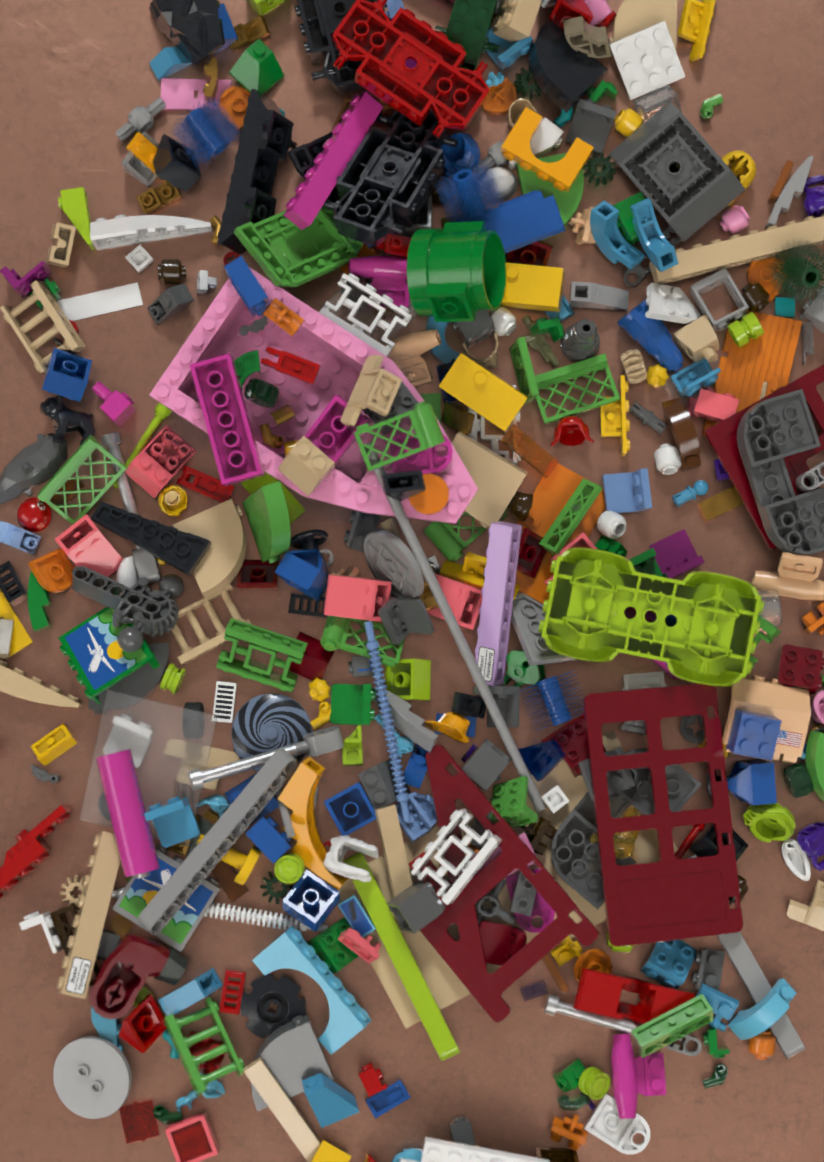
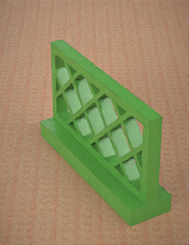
(571, 372)
(66, 471)

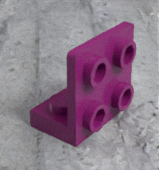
(22, 285)
(676, 555)

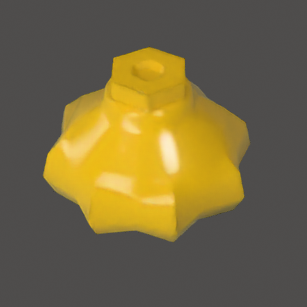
(657, 376)
(319, 690)

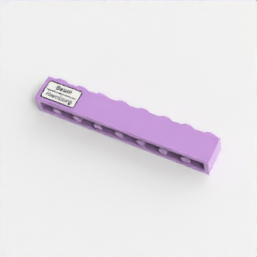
(497, 600)

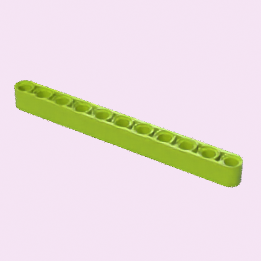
(404, 961)

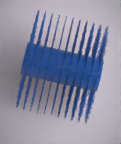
(206, 132)
(469, 193)
(554, 700)

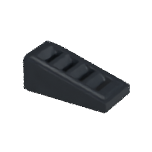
(17, 594)
(307, 613)

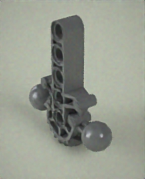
(132, 605)

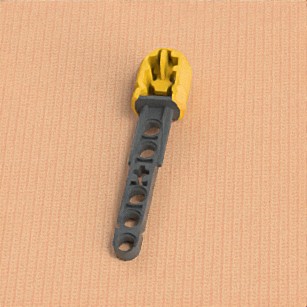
(740, 164)

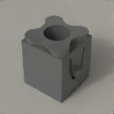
(475, 331)
(486, 765)
(416, 906)

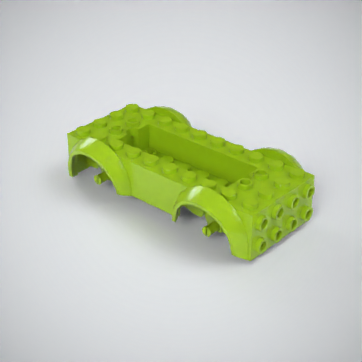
(711, 609)

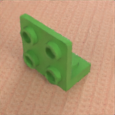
(510, 802)

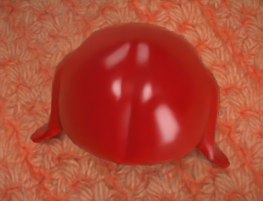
(568, 424)

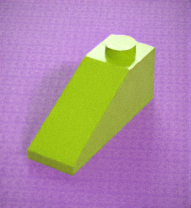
(76, 207)

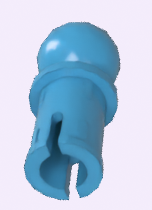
(699, 488)

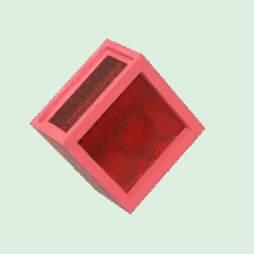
(192, 1139)

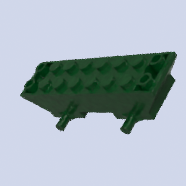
(470, 28)

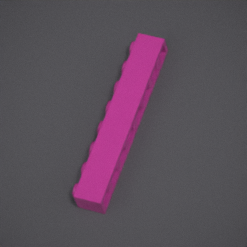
(333, 160)

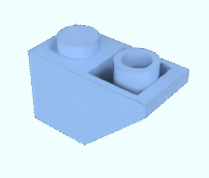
(18, 538)

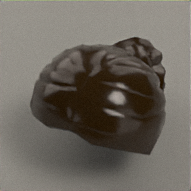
(521, 505)

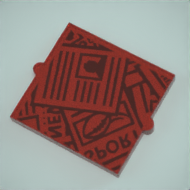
(139, 1121)

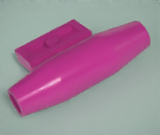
(388, 276)
(634, 1075)

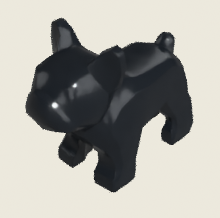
(66, 420)

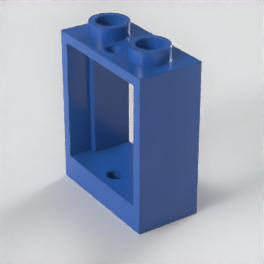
(247, 286)

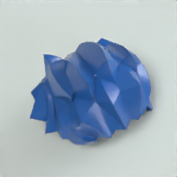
(465, 150)

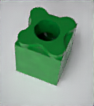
(625, 217)

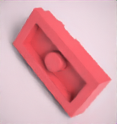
(359, 945)

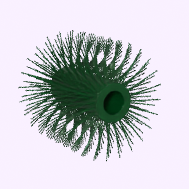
(800, 272)

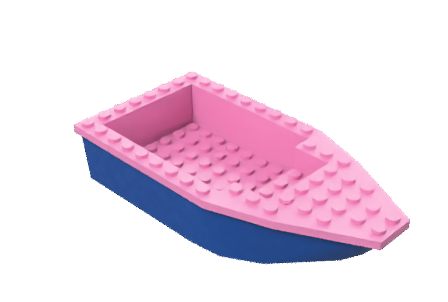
(341, 363)

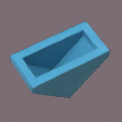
(168, 62)

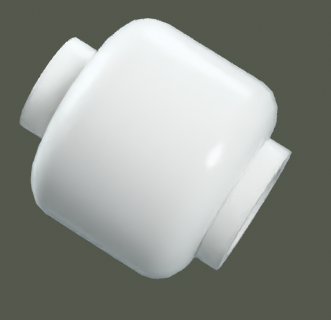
(503, 321)
(667, 459)
(611, 524)

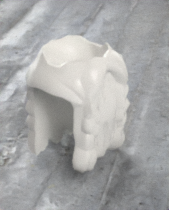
(339, 847)

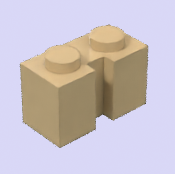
(60, 253)

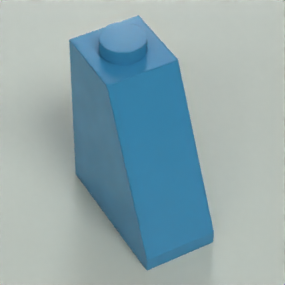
(190, 992)
(329, 1099)

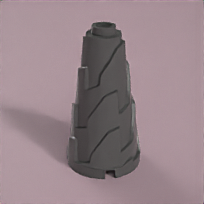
(580, 341)

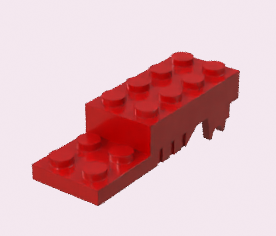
(30, 849)

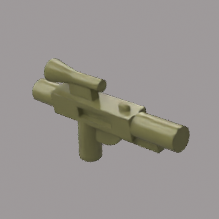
(539, 343)

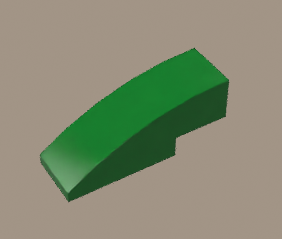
(37, 602)

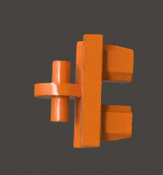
(284, 317)
(812, 623)
(570, 1129)

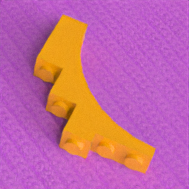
(300, 798)

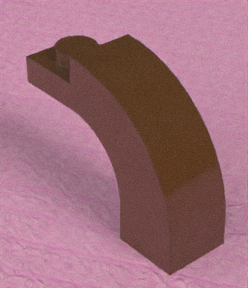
(683, 431)

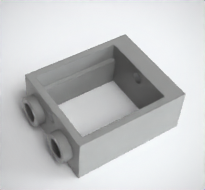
(711, 282)

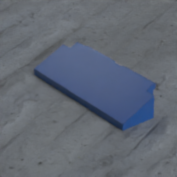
(524, 220)

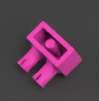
(116, 405)

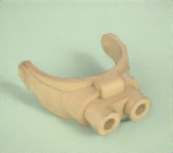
(488, 361)

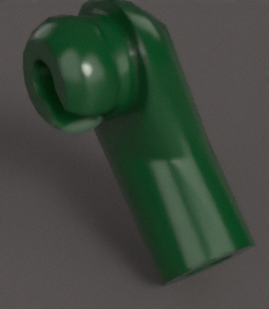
(165, 1116)

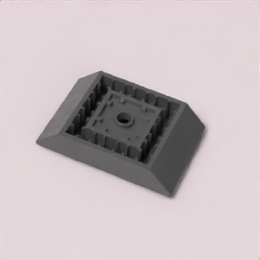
(695, 191)

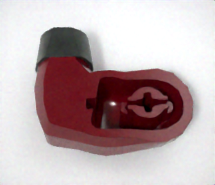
(127, 971)

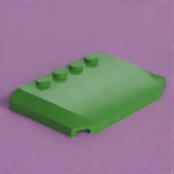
(297, 255)

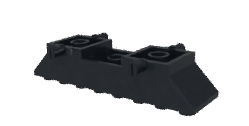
(255, 168)

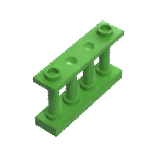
(183, 1045)

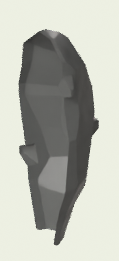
(32, 467)

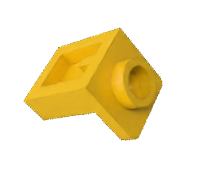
(566, 951)

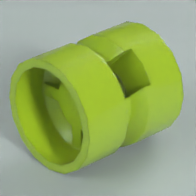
(744, 330)

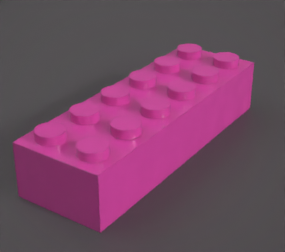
(227, 419)

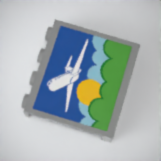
(141, 891)

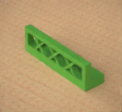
(570, 516)
(673, 1025)

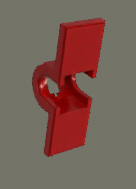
(601, 993)

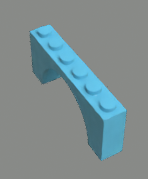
(293, 952)

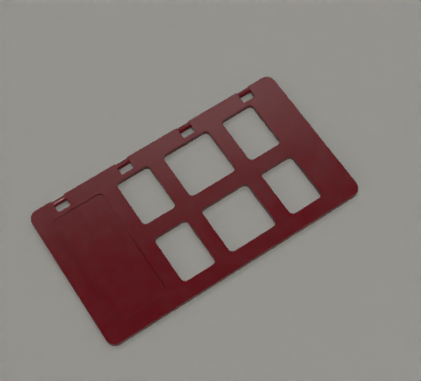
(671, 895)

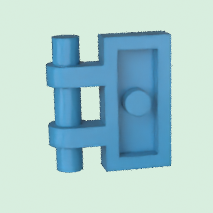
(722, 1005)

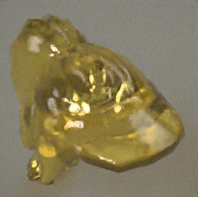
(623, 841)

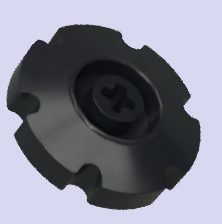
(268, 989)

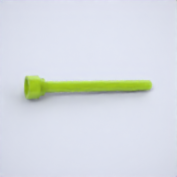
(161, 413)

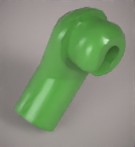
(708, 106)

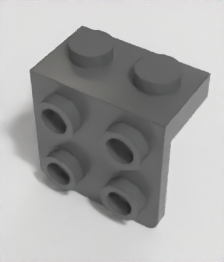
(591, 124)
(402, 403)
(405, 617)

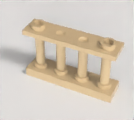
(50, 309)
(205, 644)

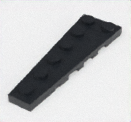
(164, 542)

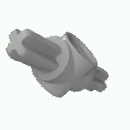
(140, 119)
(494, 158)

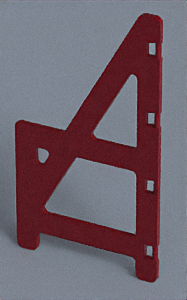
(467, 955)

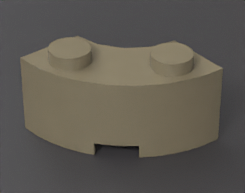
(587, 38)

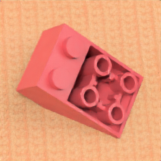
(160, 461)
(89, 547)
(356, 597)
(462, 599)

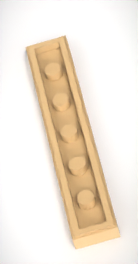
(393, 849)
(283, 1108)

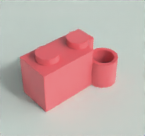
(712, 405)

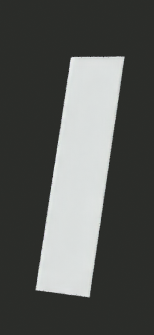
(101, 302)

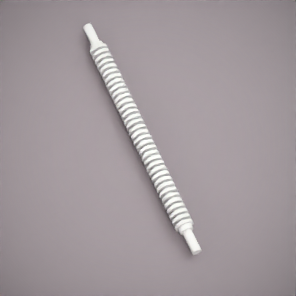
(248, 915)

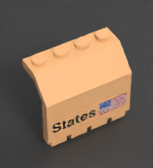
(784, 702)

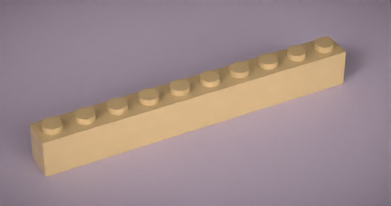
(742, 249)

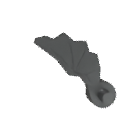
(257, 325)
(44, 776)

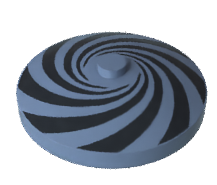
(269, 724)

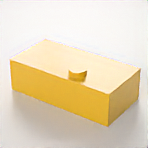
(533, 287)
(483, 391)

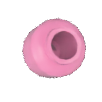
(734, 219)

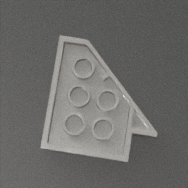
(526, 621)

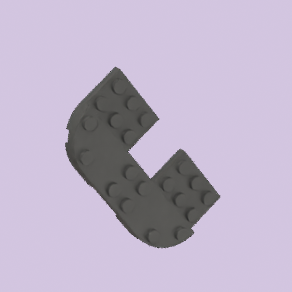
(764, 438)
(571, 849)

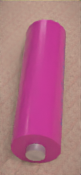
(127, 813)

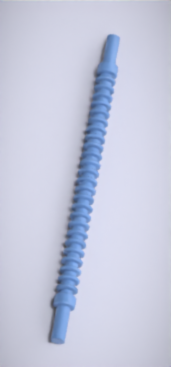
(402, 796)

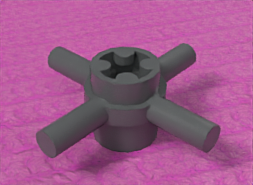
(495, 902)

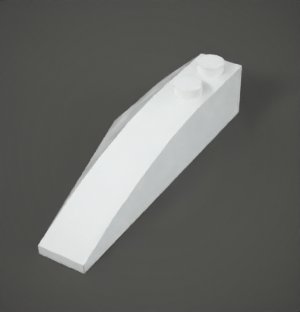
(142, 229)

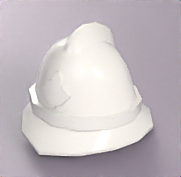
(505, 181)

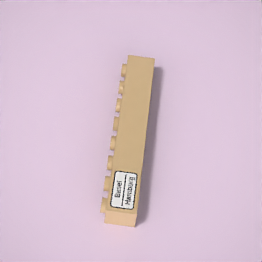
(91, 917)

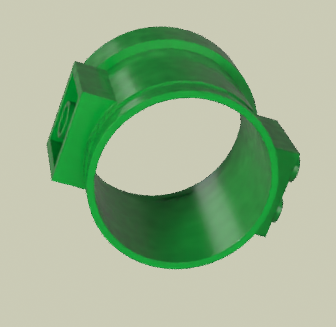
(456, 271)

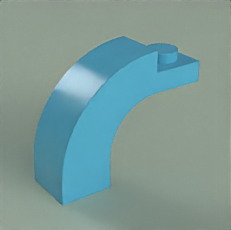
(765, 1013)

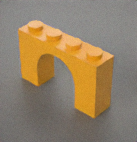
(560, 173)

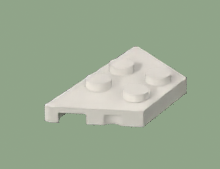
(669, 304)

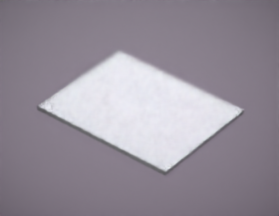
(163, 745)

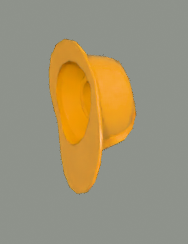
(452, 725)

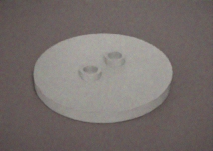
(393, 562)
(92, 1077)

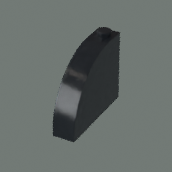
(561, 70)

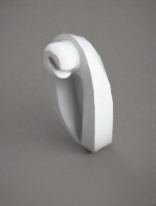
(127, 572)
(796, 859)

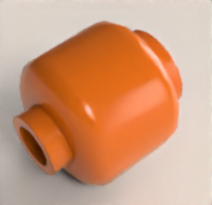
(762, 1045)

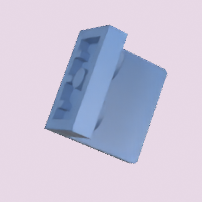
(627, 491)

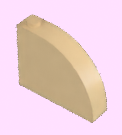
(641, 14)
(494, 477)
(228, 547)

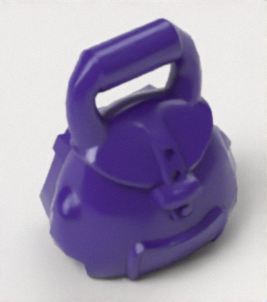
(814, 197)
(812, 843)

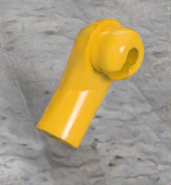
(323, 717)

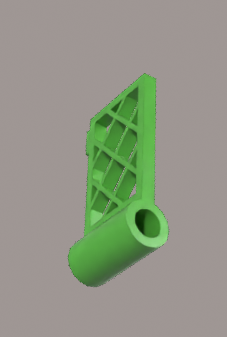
(425, 428)
(449, 541)
(336, 634)

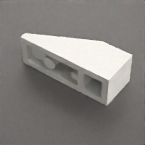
(544, 141)

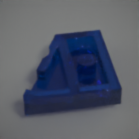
(542, 758)

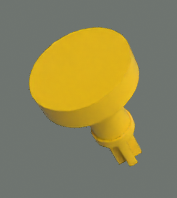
(240, 861)

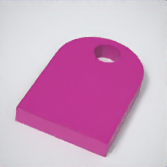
(425, 460)
(540, 908)

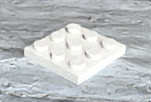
(647, 60)

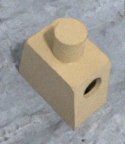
(698, 340)

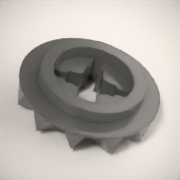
(687, 732)

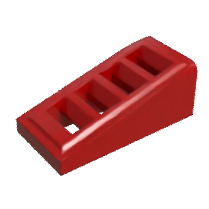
(228, 1009)

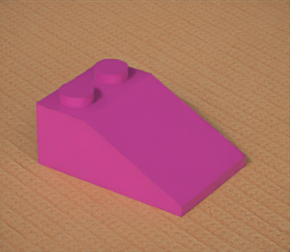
(330, 433)

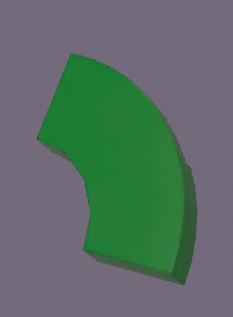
(247, 365)

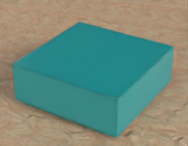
(784, 307)

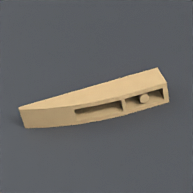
(16, 684)

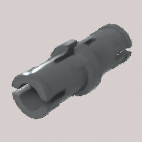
(648, 417)

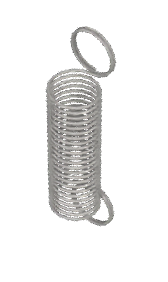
(809, 341)

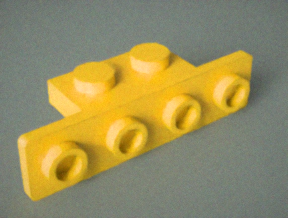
(695, 25)
(613, 417)
(470, 572)

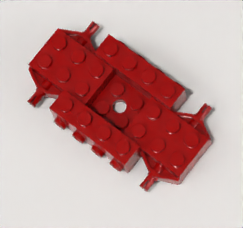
(435, 81)

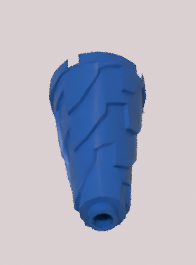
(652, 337)

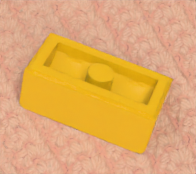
(53, 744)

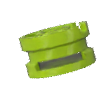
(172, 678)
(289, 868)
(594, 1083)

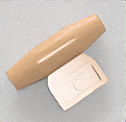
(408, 353)
(794, 577)

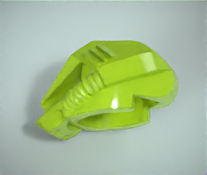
(770, 822)

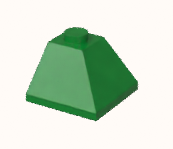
(257, 68)

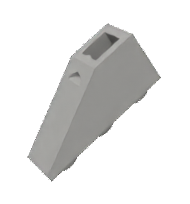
(597, 296)

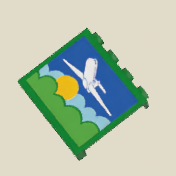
(97, 655)

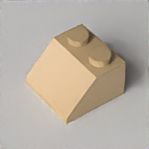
(306, 466)

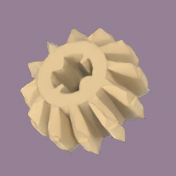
(633, 366)
(69, 890)

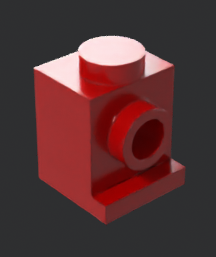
(372, 1079)

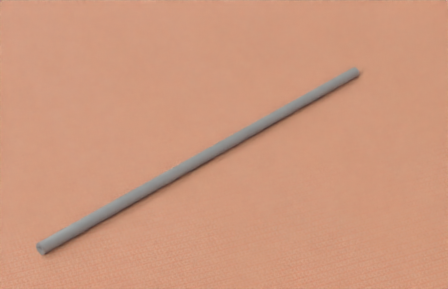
(458, 637)

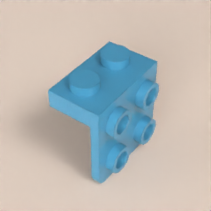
(508, 52)
(693, 377)
(173, 821)
(669, 963)

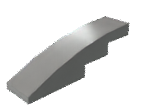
(792, 189)
(408, 722)

